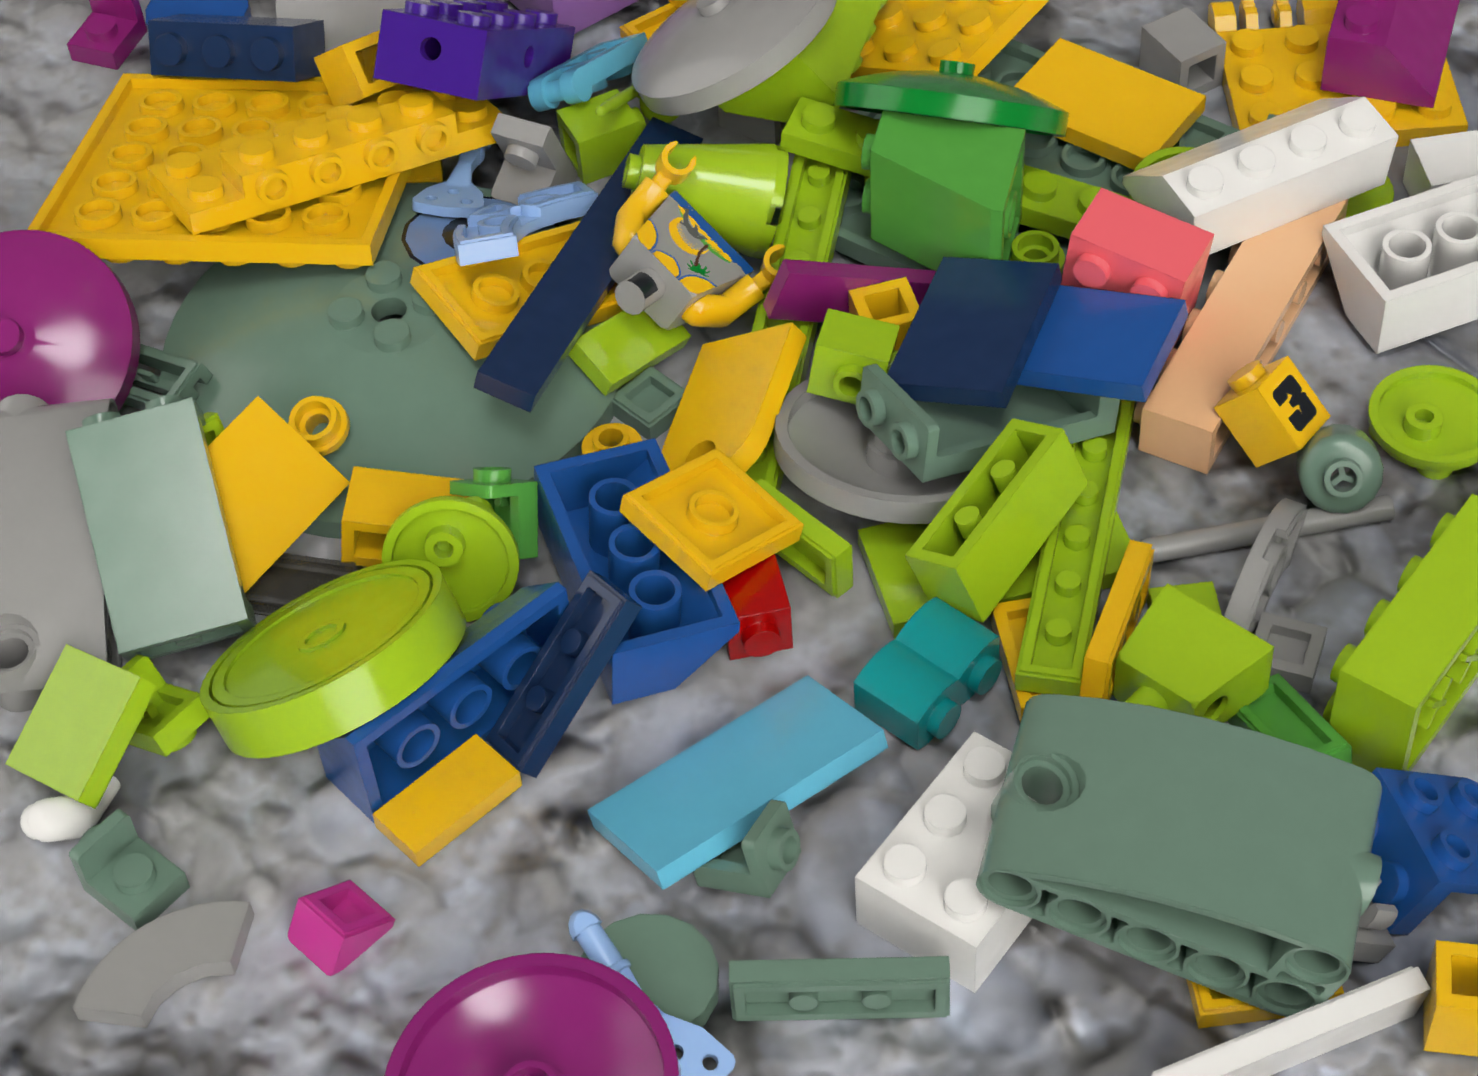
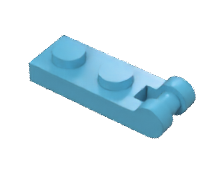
(585, 73)

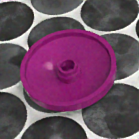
(63, 322)
(537, 1020)

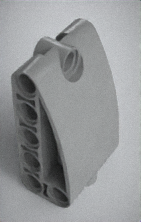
(46, 552)

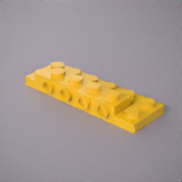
(319, 156)

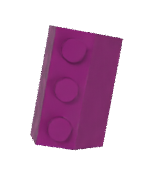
(1389, 49)

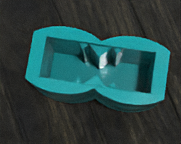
(928, 673)

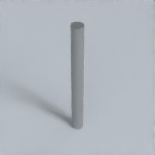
(1245, 532)

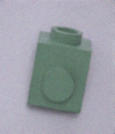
(759, 860)

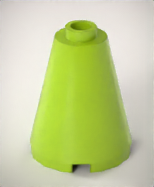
(729, 187)

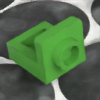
(511, 500)

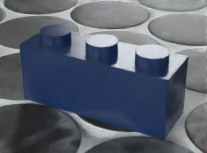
(235, 47)

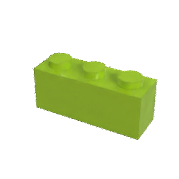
(998, 518)

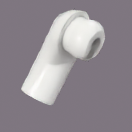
(64, 817)

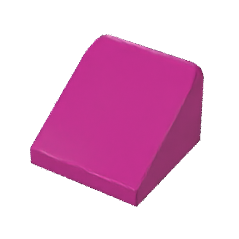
(337, 925)

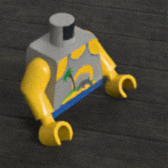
(677, 262)

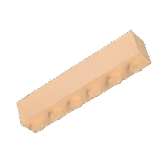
(1242, 321)

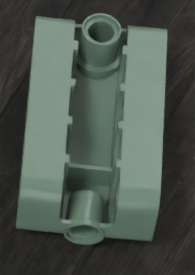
(1187, 846)

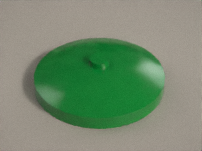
(952, 95)

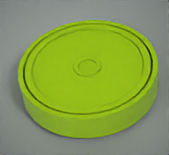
(333, 659)

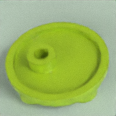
(1427, 418)
(466, 544)

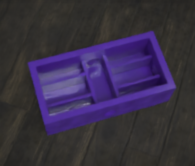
(469, 47)

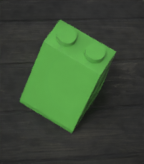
(943, 187)

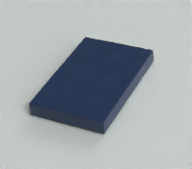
(975, 330)

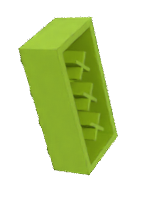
(1414, 653)

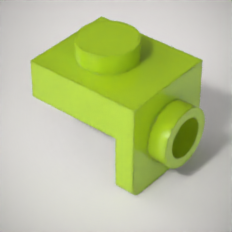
(171, 715)

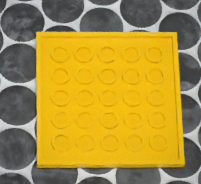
(115, 213)

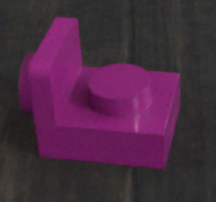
(108, 33)

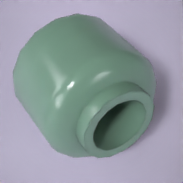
(1333, 449)

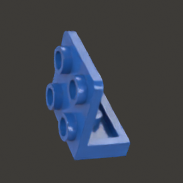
(1425, 842)

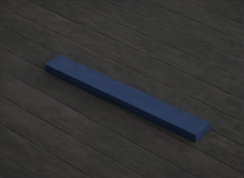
(566, 294)

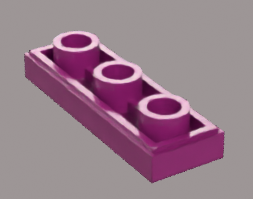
(809, 288)

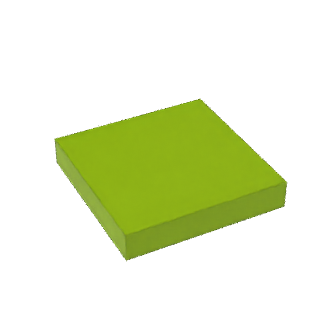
(81, 726)

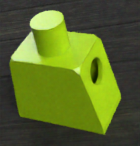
(1191, 660)

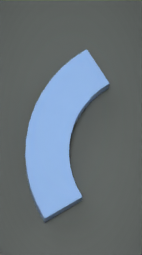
(499, 227)

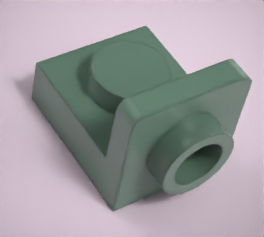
(126, 871)

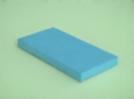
(721, 784)

